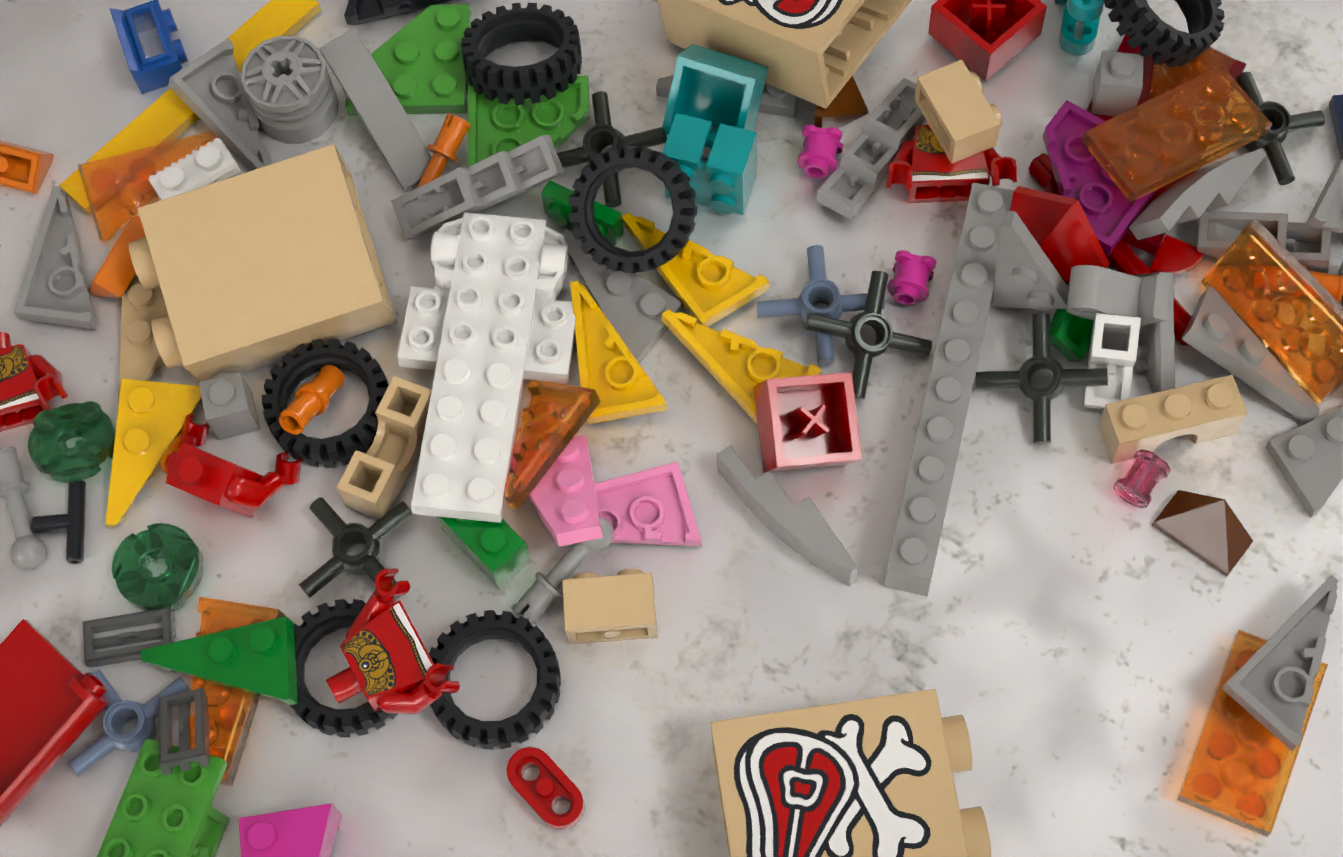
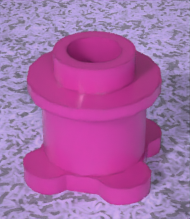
(820, 150)
(911, 278)

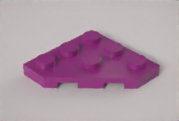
(1083, 178)

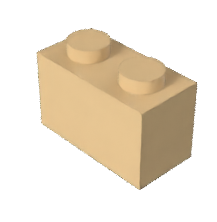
(958, 111)
(609, 607)

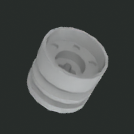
(290, 89)

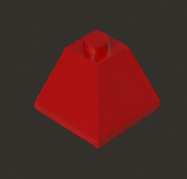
(1059, 229)

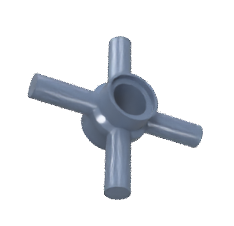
(816, 290)
(117, 714)

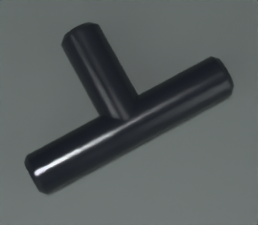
(72, 522)

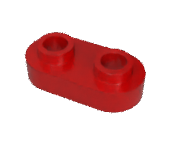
(546, 789)

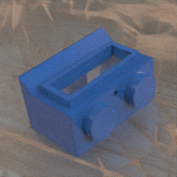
(149, 44)

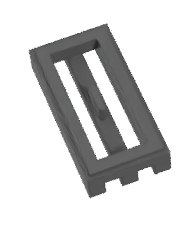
(126, 654)
(186, 755)

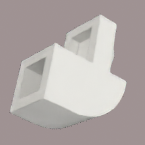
(1112, 347)

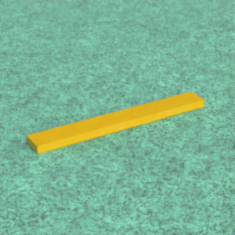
(170, 115)

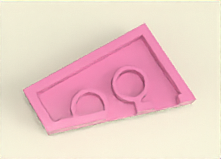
(568, 496)
(649, 508)

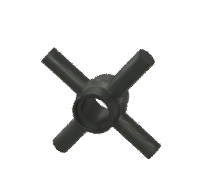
(1281, 123)
(604, 135)
(884, 335)
(1041, 360)
(347, 535)

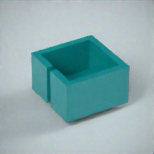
(715, 89)
(729, 172)

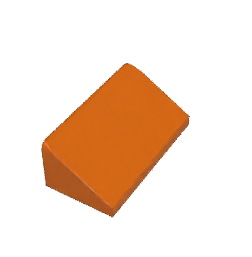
(23, 166)
(118, 268)

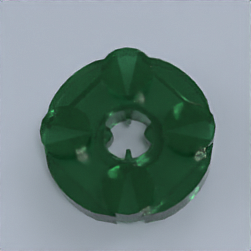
(56, 426)
(171, 587)

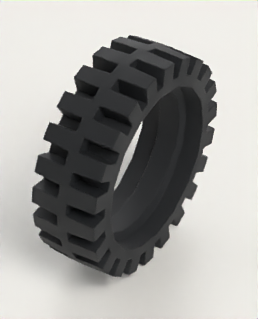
(1160, 38)
(526, 80)
(583, 214)
(303, 366)
(544, 697)
(313, 713)

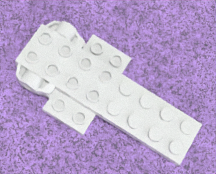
(483, 334)

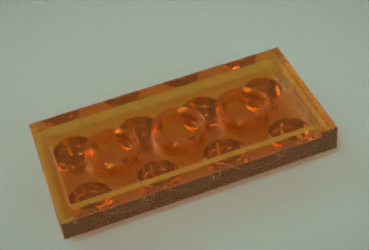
(1176, 133)
(1283, 309)
(1238, 763)

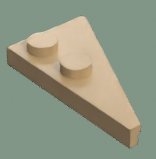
(137, 345)

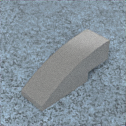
(1305, 243)

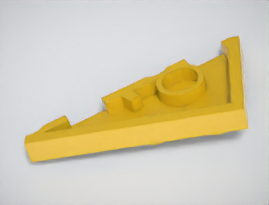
(701, 281)
(733, 359)
(609, 365)
(146, 426)

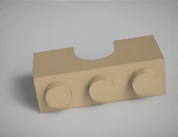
(1201, 409)
(377, 477)

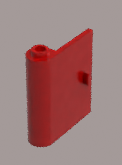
(41, 711)

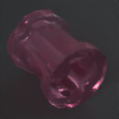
(1141, 478)

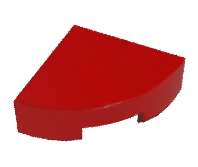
(1175, 257)

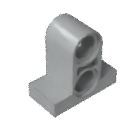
(1116, 293)

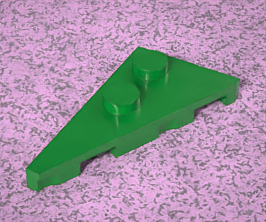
(248, 657)

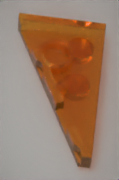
(122, 184)
(546, 429)

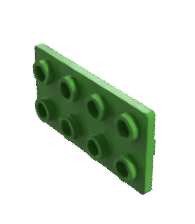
(167, 812)

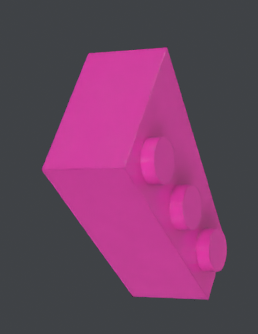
(290, 832)

